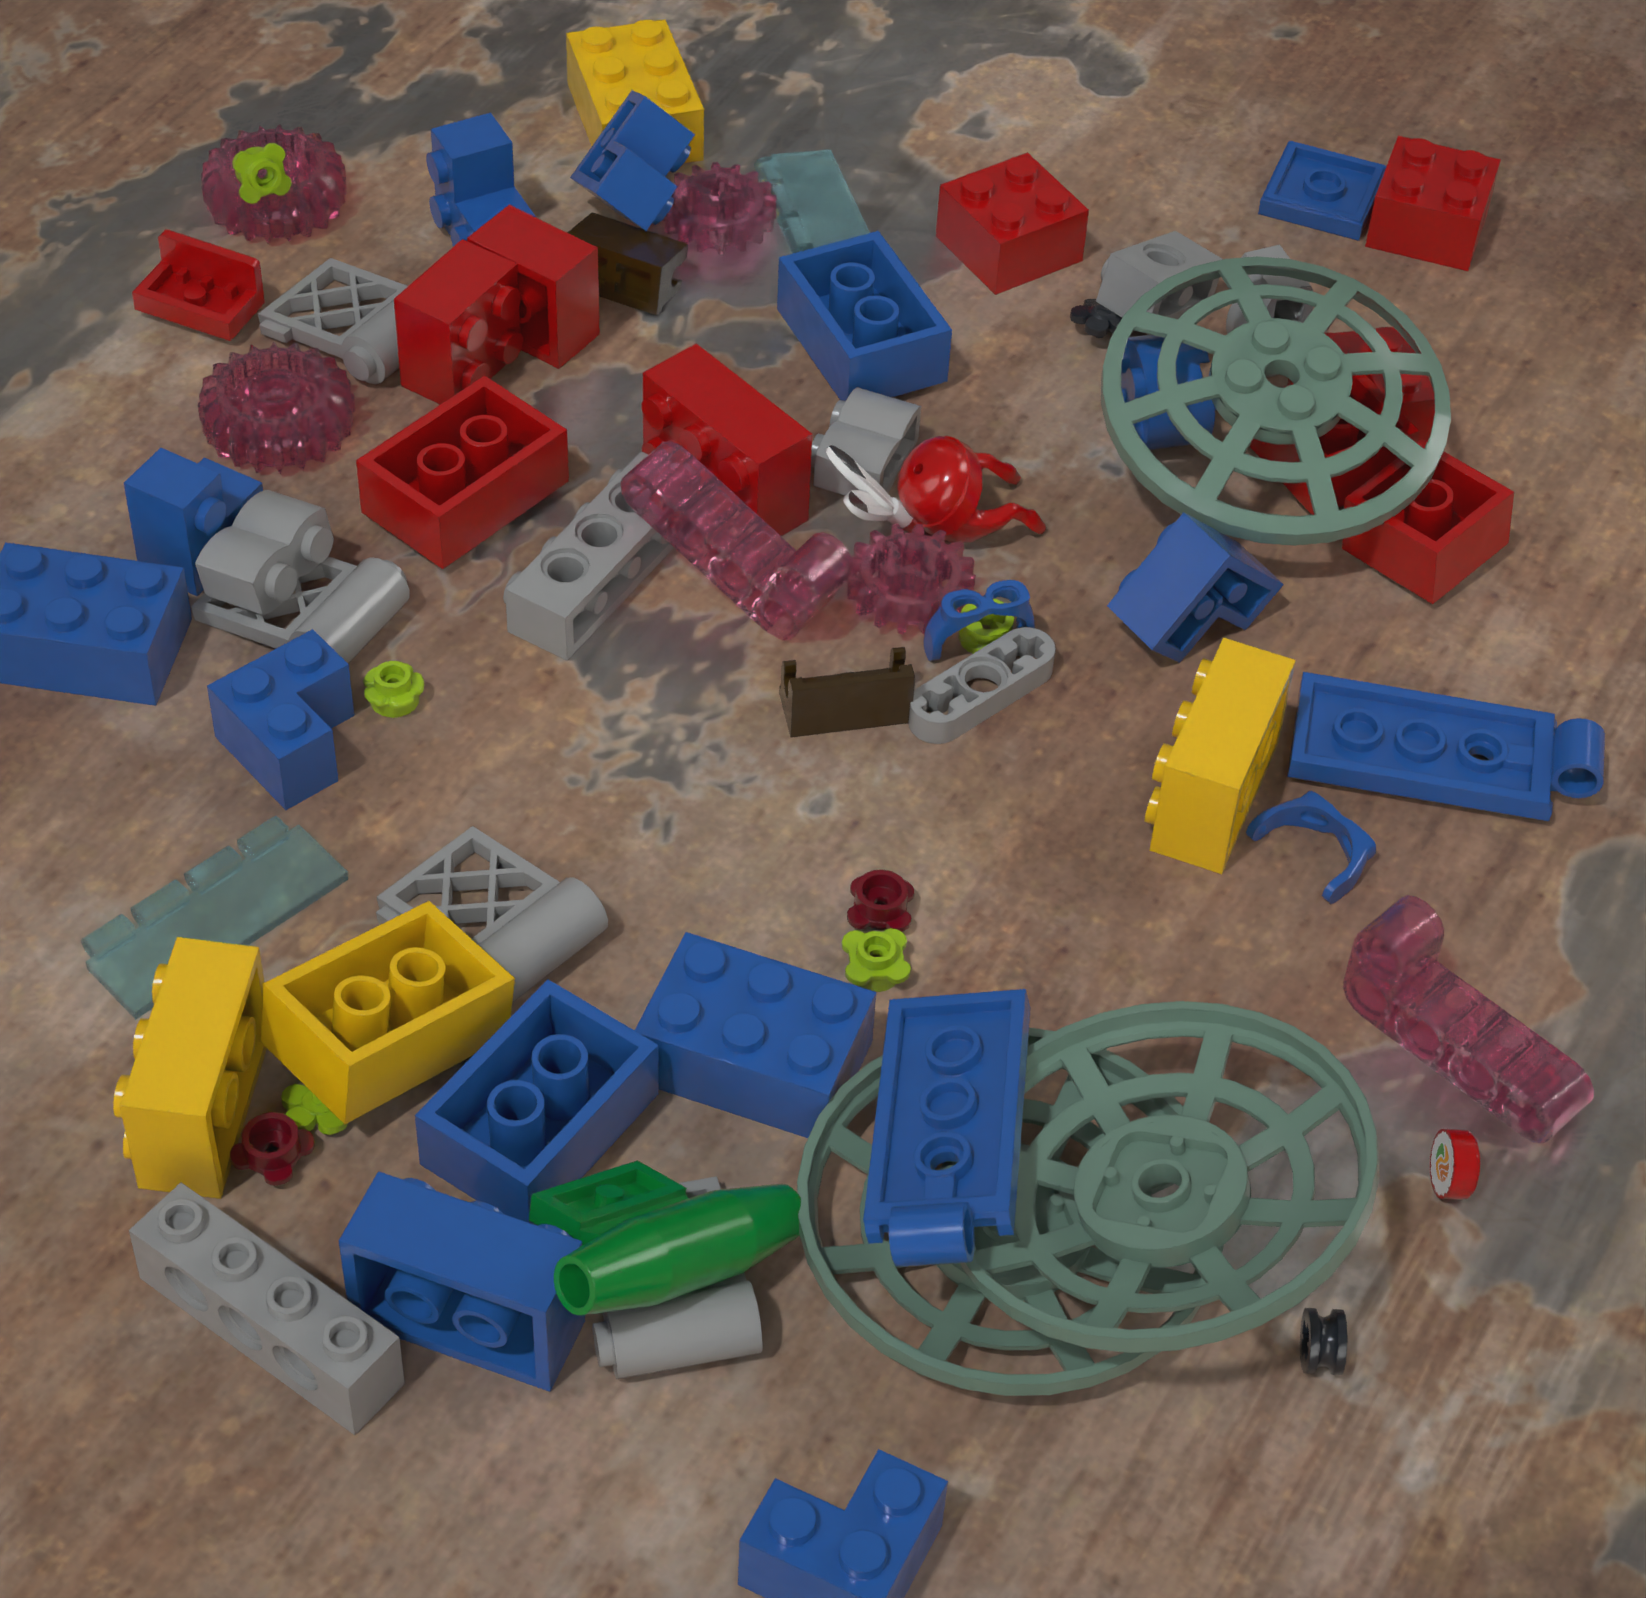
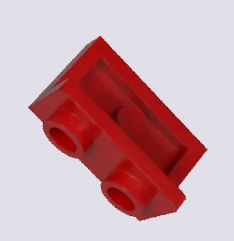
(201, 286)

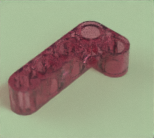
(734, 545)
(1457, 1029)

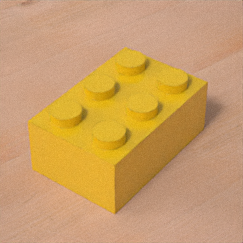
(629, 57)
(1218, 754)
(385, 1011)
(193, 1067)

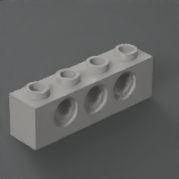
(584, 572)
(268, 1308)

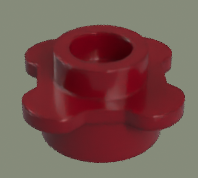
(885, 889)
(268, 1132)

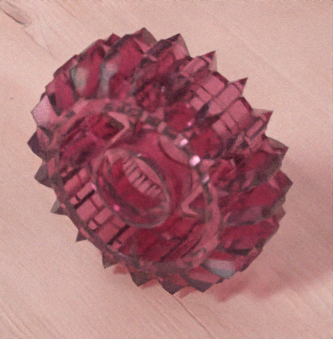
(314, 194)
(276, 407)

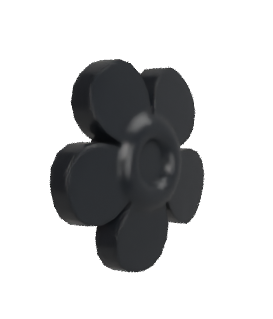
(1095, 317)

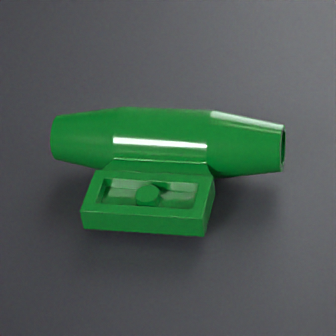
(653, 1241)

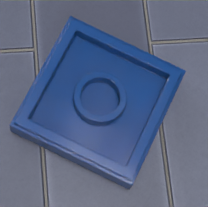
(1322, 190)

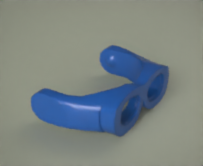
(949, 621)
(1307, 813)

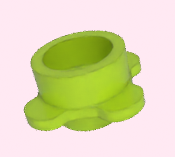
(247, 166)
(876, 972)

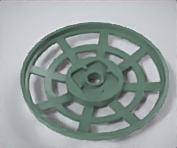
(1275, 413)
(1181, 1151)
(953, 1324)

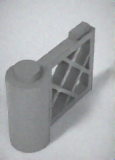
(368, 346)
(342, 614)
(521, 935)
(683, 1331)

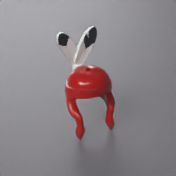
(936, 489)

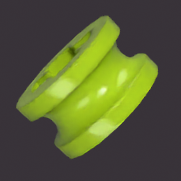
(975, 637)

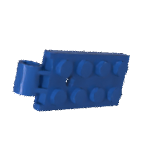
(1424, 745)
(947, 1095)

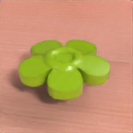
(308, 1110)

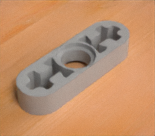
(972, 706)

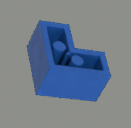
(632, 160)
(471, 175)
(181, 506)
(1188, 585)
(282, 714)
(867, 1551)

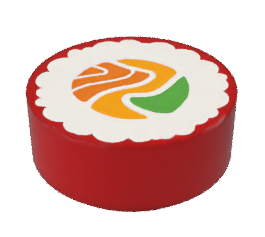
(1454, 1164)

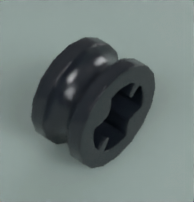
(1323, 1341)

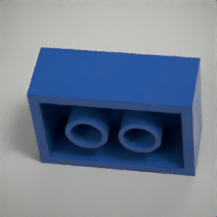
(863, 317)
(90, 623)
(756, 1033)
(537, 1101)
(460, 1279)

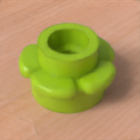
(393, 688)

